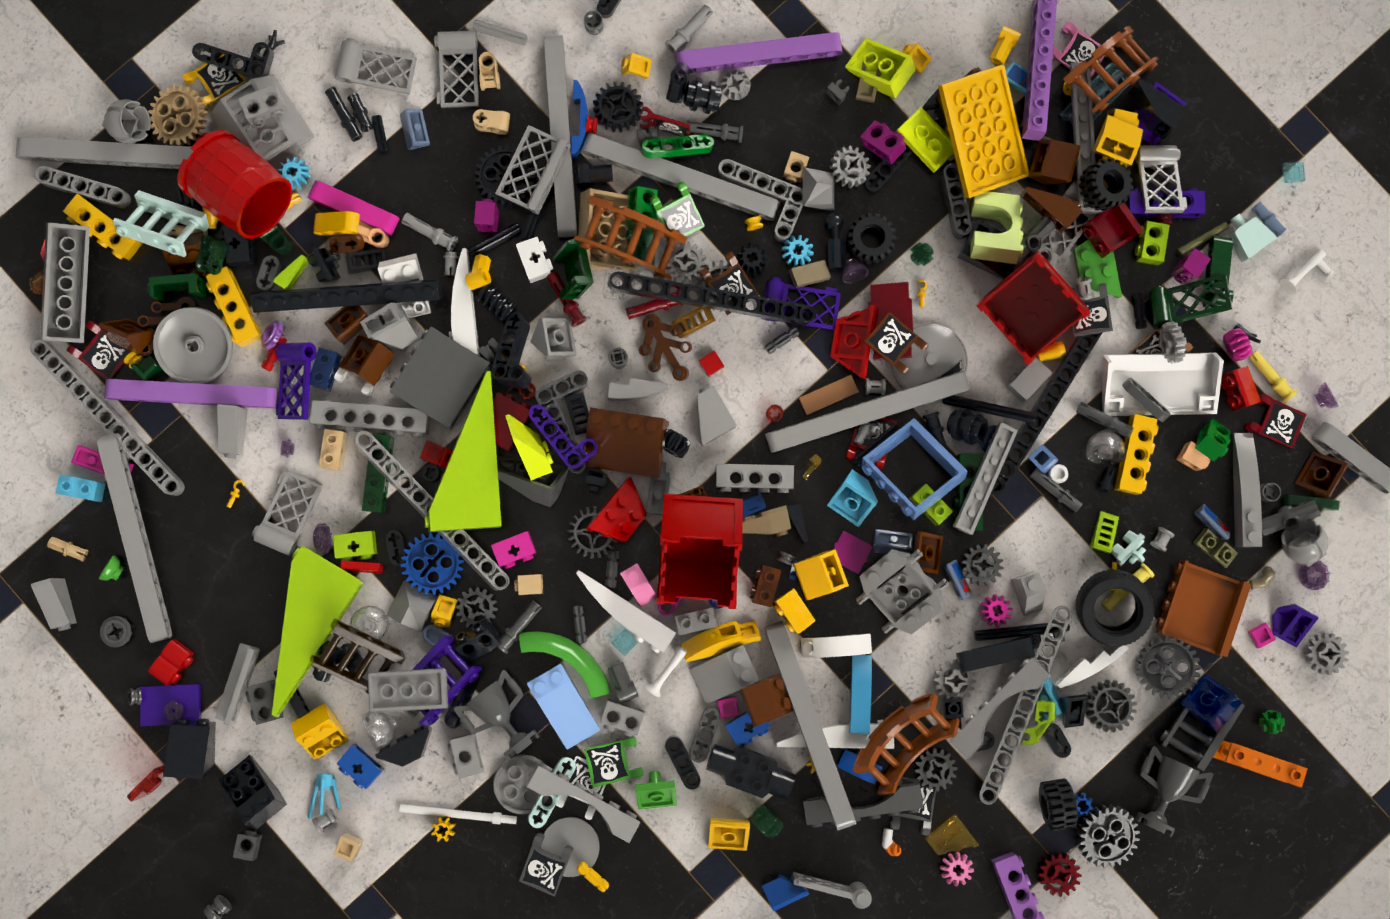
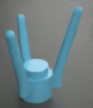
(323, 783)

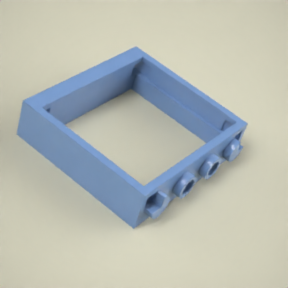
(933, 447)

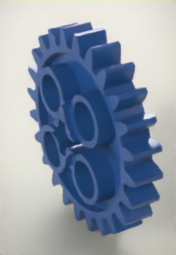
(418, 552)

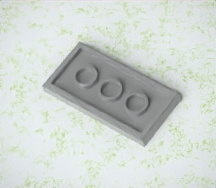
(407, 690)

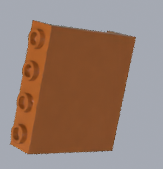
(1202, 608)

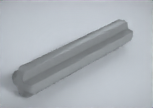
(500, 32)

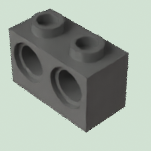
(259, 703)

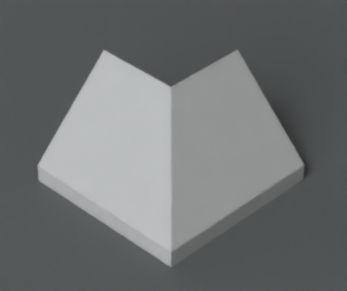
(818, 189)
(397, 335)
(554, 338)
(412, 607)

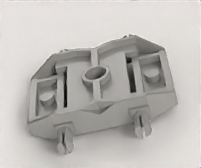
(892, 600)

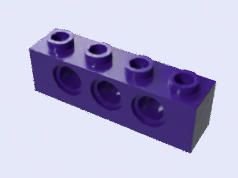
(1194, 198)

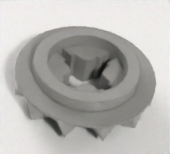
(731, 92)

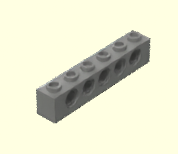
(321, 410)

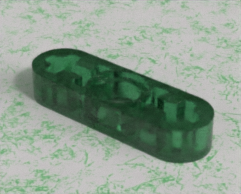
(1323, 504)

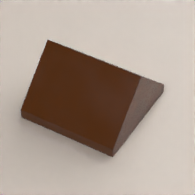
(346, 323)
(127, 334)
(1321, 475)
(931, 548)

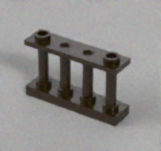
(357, 639)

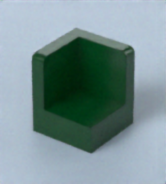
(147, 368)

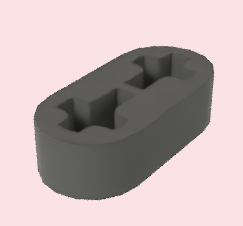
(264, 272)

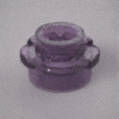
(287, 448)
(178, 710)

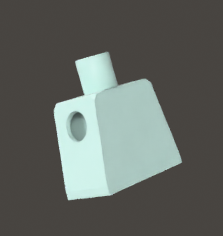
(1249, 236)

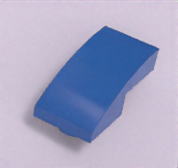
(847, 762)

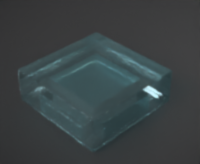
(1293, 172)
(624, 642)

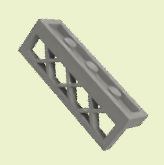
(237, 684)

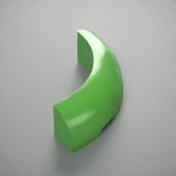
(571, 653)

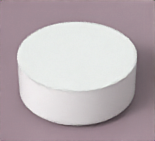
(1058, 473)

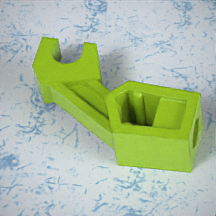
(1037, 731)

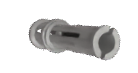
(683, 35)
(437, 235)

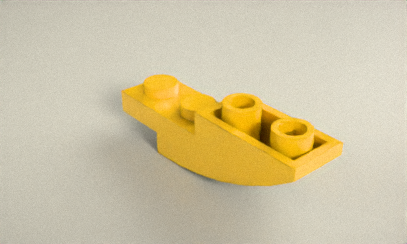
(718, 638)

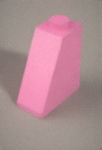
(638, 585)

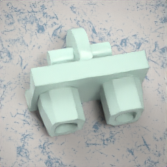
(1134, 542)

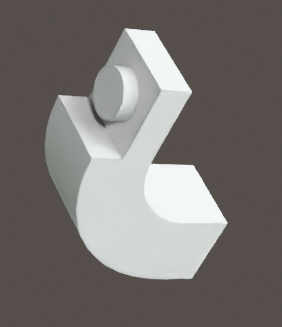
(836, 646)

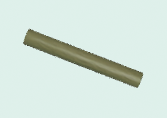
(1203, 238)

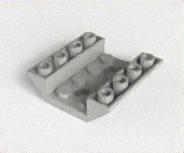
(286, 129)

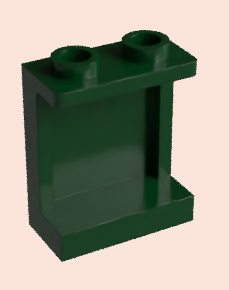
(576, 268)
(160, 285)

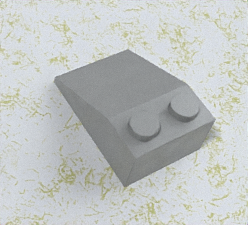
(724, 674)

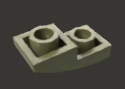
(1215, 548)

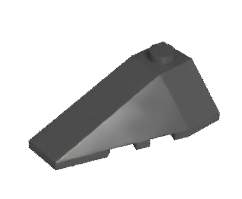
(542, 490)

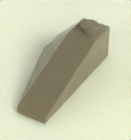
(769, 522)

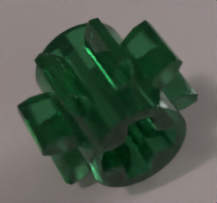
(921, 254)

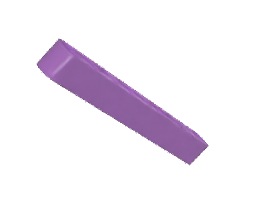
(760, 53)
(190, 393)

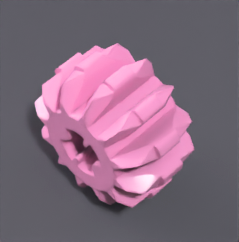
(951, 863)

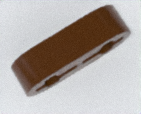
(347, 247)

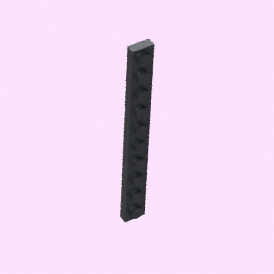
(345, 296)

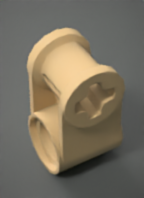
(488, 75)
(494, 121)

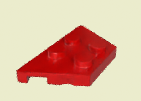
(849, 339)
(620, 514)

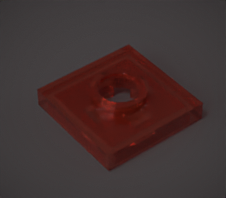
(147, 785)

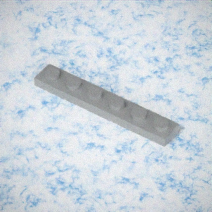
(985, 478)

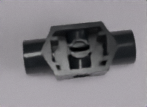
(750, 771)

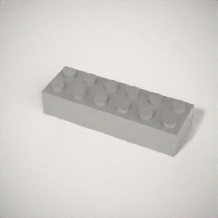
(64, 282)

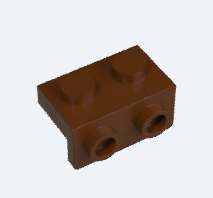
(766, 586)

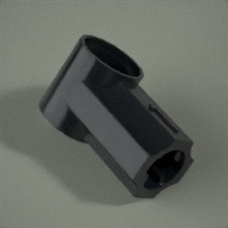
(677, 84)
(588, 174)
(335, 659)

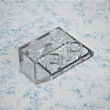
(609, 294)

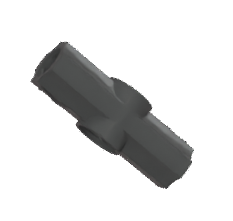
(1036, 236)
(1290, 517)

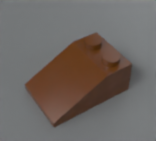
(1054, 207)

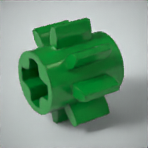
(1271, 722)

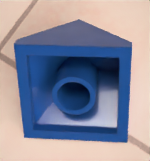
(783, 892)

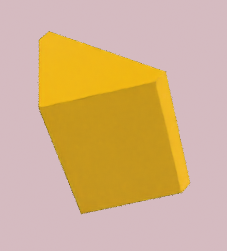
(728, 833)

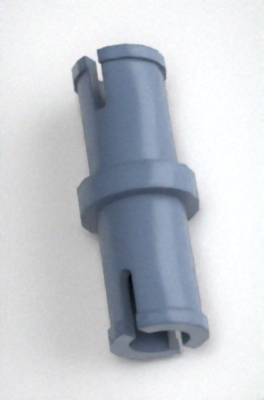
(1268, 219)

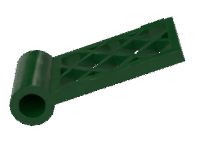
(1164, 307)

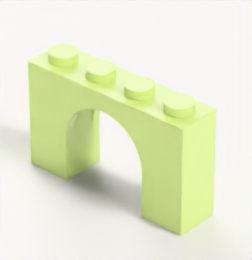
(1006, 210)

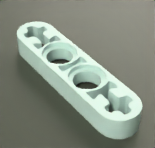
(534, 811)

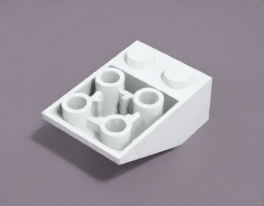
(402, 270)

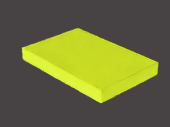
(926, 139)

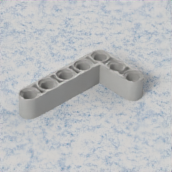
(772, 183)

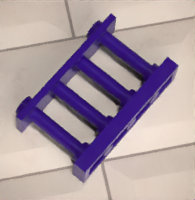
(432, 661)

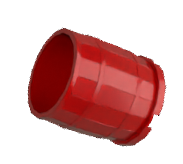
(235, 184)

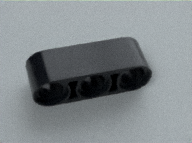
(683, 772)

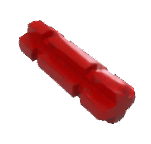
(271, 356)

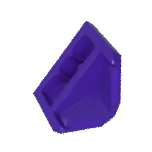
(1292, 623)

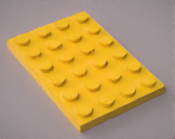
(984, 131)

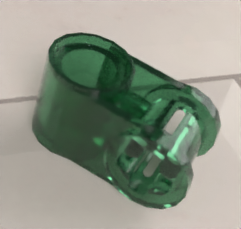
(273, 237)
(213, 253)

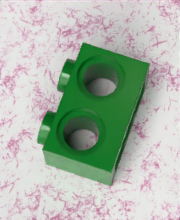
(636, 202)
(1213, 440)

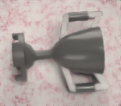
(494, 710)
(1172, 784)

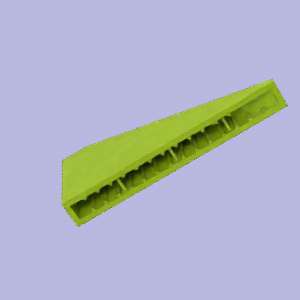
(470, 484)
(314, 598)

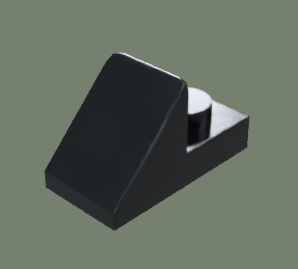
(933, 104)
(1074, 710)

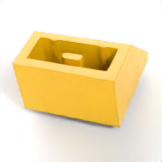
(1118, 140)
(820, 574)
(794, 611)
(319, 731)

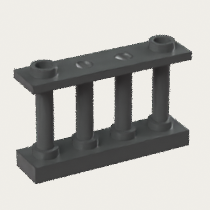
(1211, 743)

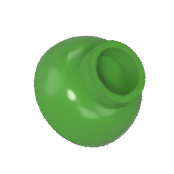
(112, 569)

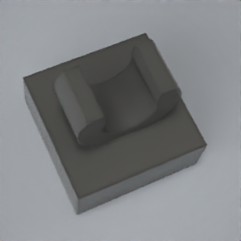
(836, 93)

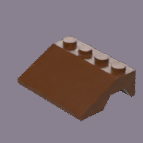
(626, 442)

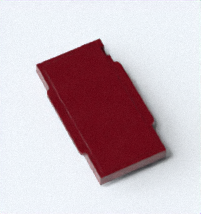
(897, 301)

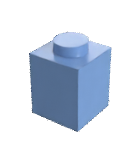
(1043, 458)

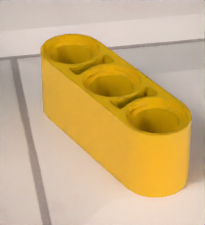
(336, 223)

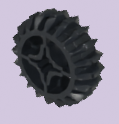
(605, 98)

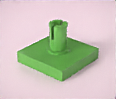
(655, 793)

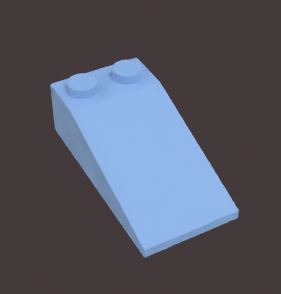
(563, 706)

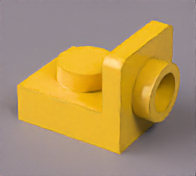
(919, 56)
(636, 65)
(443, 611)

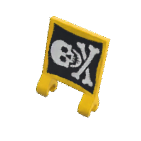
(215, 80)

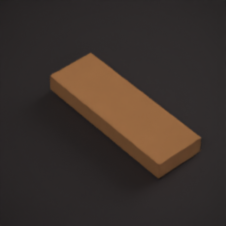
(828, 395)

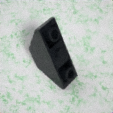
(407, 748)

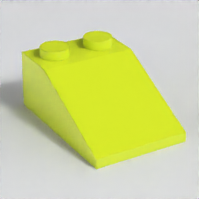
(893, 65)
(530, 448)

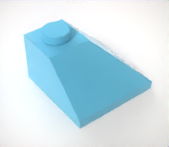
(854, 498)

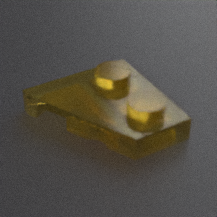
(950, 837)

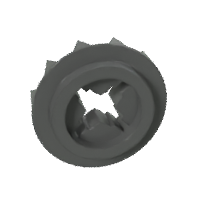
(108, 627)

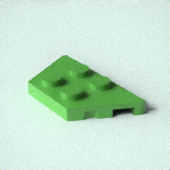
(1100, 269)

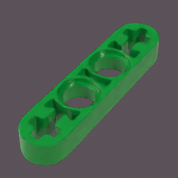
(676, 143)

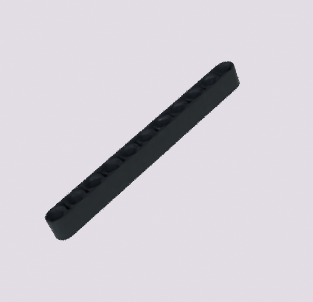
(721, 296)
(1052, 400)

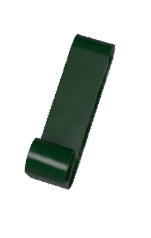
(1220, 254)

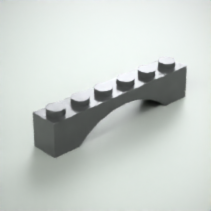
(906, 798)

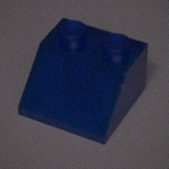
(1211, 703)

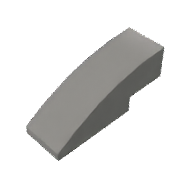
(635, 390)

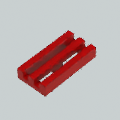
(363, 567)

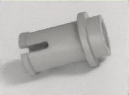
(450, 262)

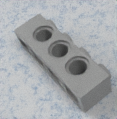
(784, 472)

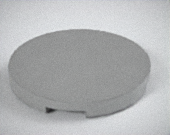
(510, 784)
(575, 833)

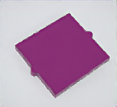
(852, 551)

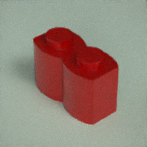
(171, 662)

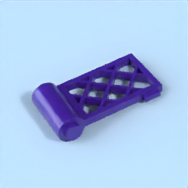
(778, 290)
(295, 356)

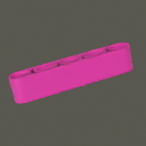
(341, 201)

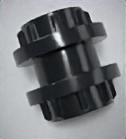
(702, 96)
(967, 426)

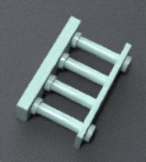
(161, 208)

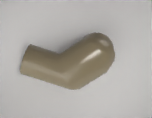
(1265, 580)

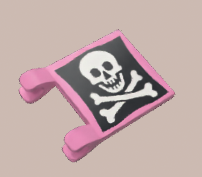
(1078, 48)

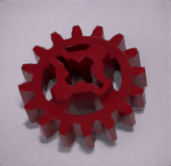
(1067, 872)

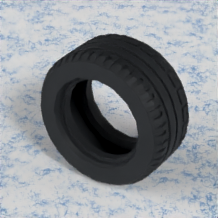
(1132, 628)

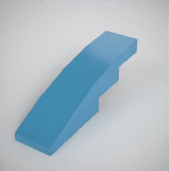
(860, 694)

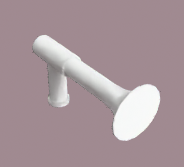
(1290, 284)
(654, 688)

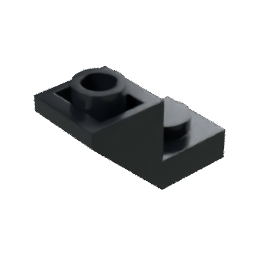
(952, 709)

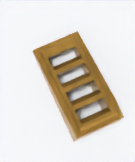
(683, 319)

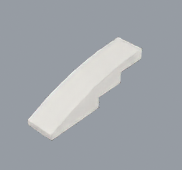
(1083, 669)

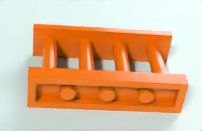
(1261, 763)

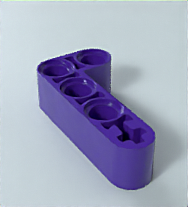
(559, 435)

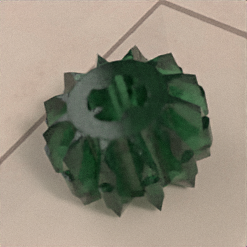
(766, 821)

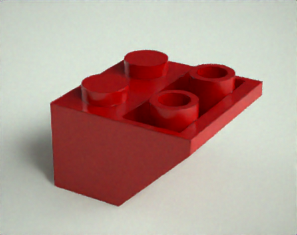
(1240, 388)

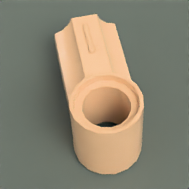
(370, 233)

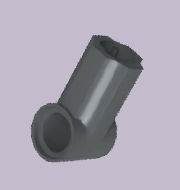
(623, 684)

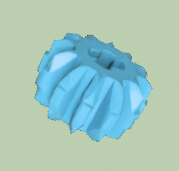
(301, 172)
(790, 247)

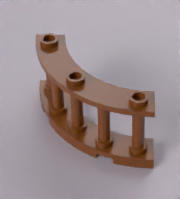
(1133, 51)
(641, 221)
(891, 728)

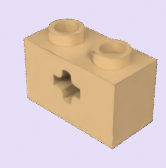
(333, 450)

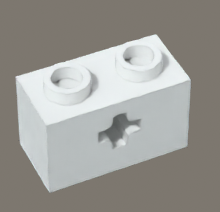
(531, 248)

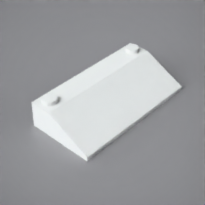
(1180, 387)

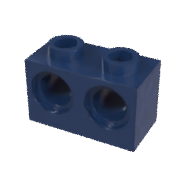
(324, 369)

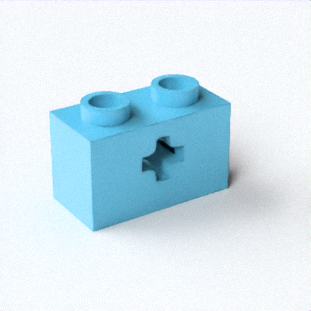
(80, 488)

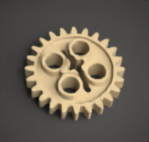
(178, 115)

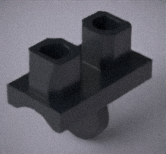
(327, 263)

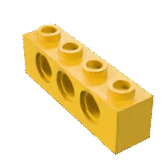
(80, 207)
(250, 331)
(1124, 481)

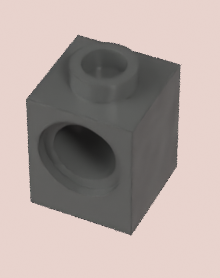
(241, 851)

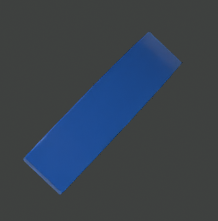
(579, 98)

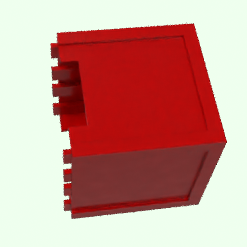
(1033, 306)
(700, 549)

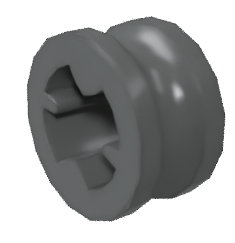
(785, 558)
(134, 696)

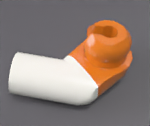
(888, 844)

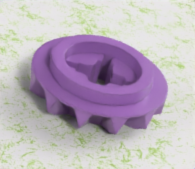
(271, 334)

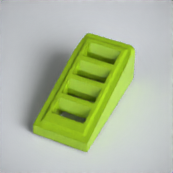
(290, 275)
(1111, 534)

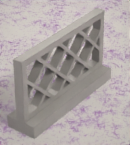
(548, 175)

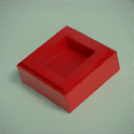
(711, 363)

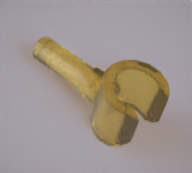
(815, 461)

